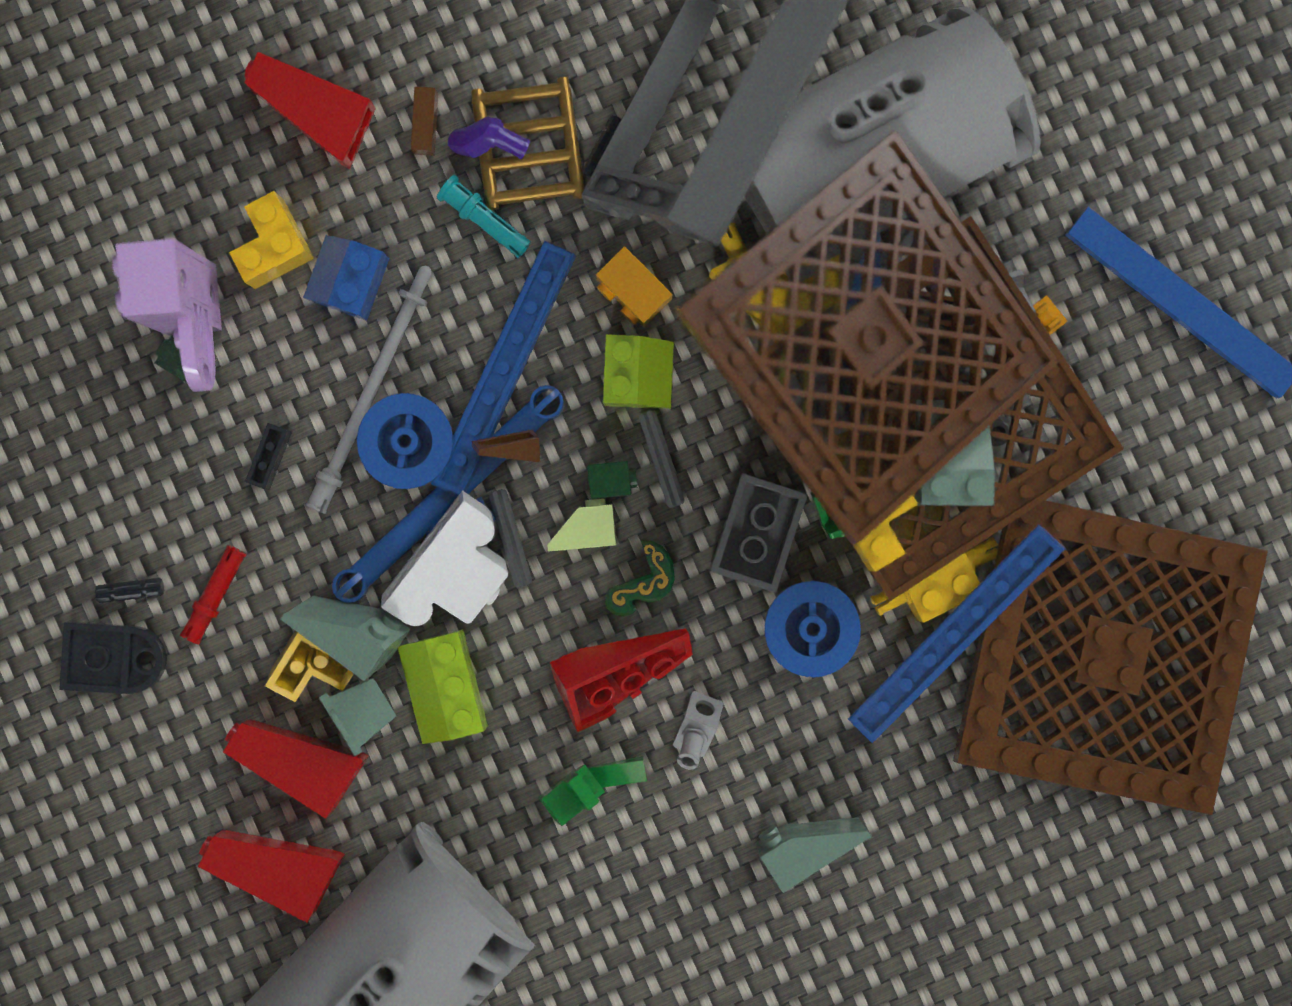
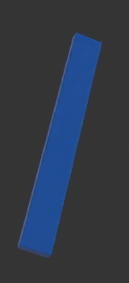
(1182, 302)
(505, 365)
(956, 632)

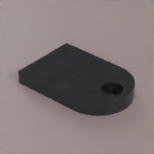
(108, 658)

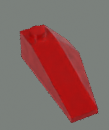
(606, 674)

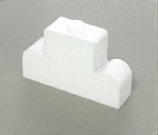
(450, 568)

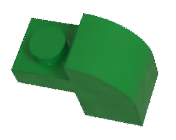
(572, 795)

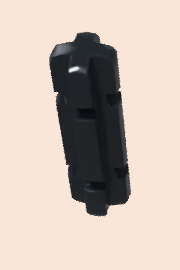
(601, 145)
(129, 590)

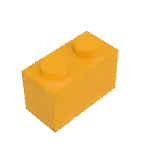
(633, 288)

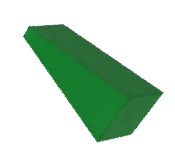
(620, 772)

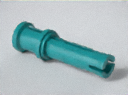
(472, 208)

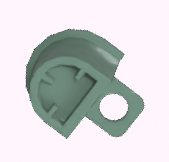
(359, 713)

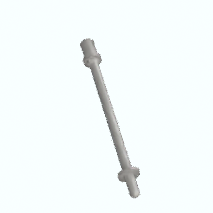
(330, 476)

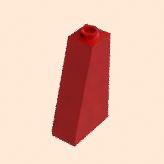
(319, 109)
(298, 764)
(272, 869)

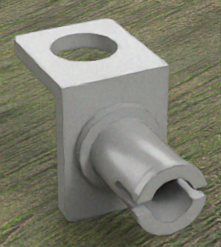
(697, 730)

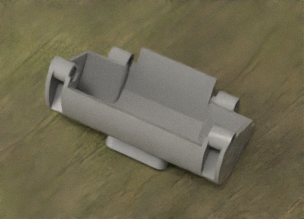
(959, 124)
(420, 920)

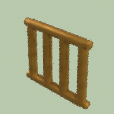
(570, 154)

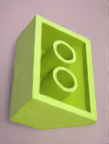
(443, 687)

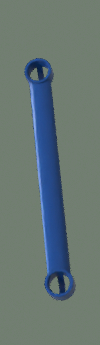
(435, 505)

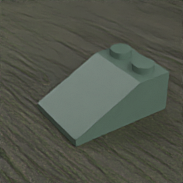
(966, 478)
(350, 633)
(804, 848)

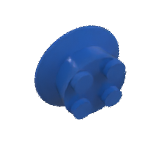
(405, 441)
(812, 629)

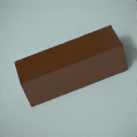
(424, 121)

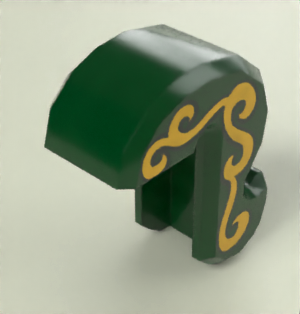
(647, 587)

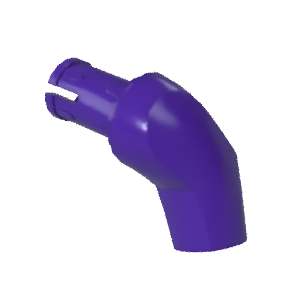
(486, 134)

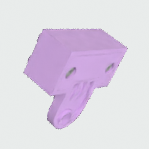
(176, 295)

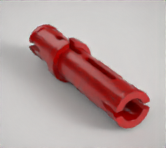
(214, 592)

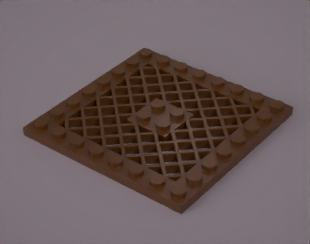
(870, 336)
(1060, 388)
(1115, 659)

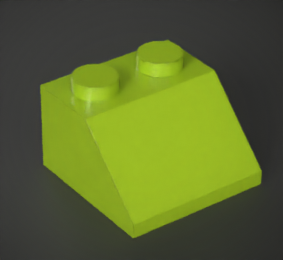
(638, 372)

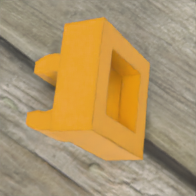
(1049, 314)

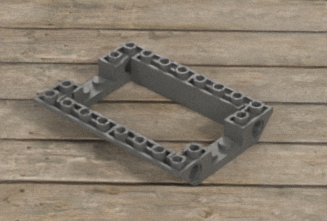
(742, 135)

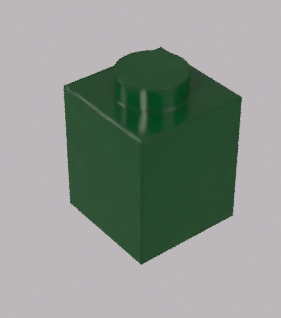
(611, 480)

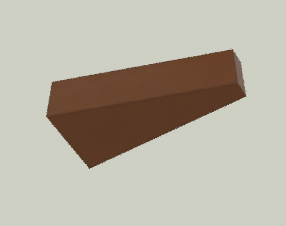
(517, 446)

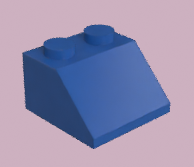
(346, 276)

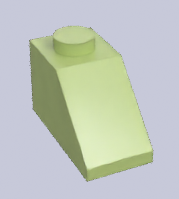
(587, 528)

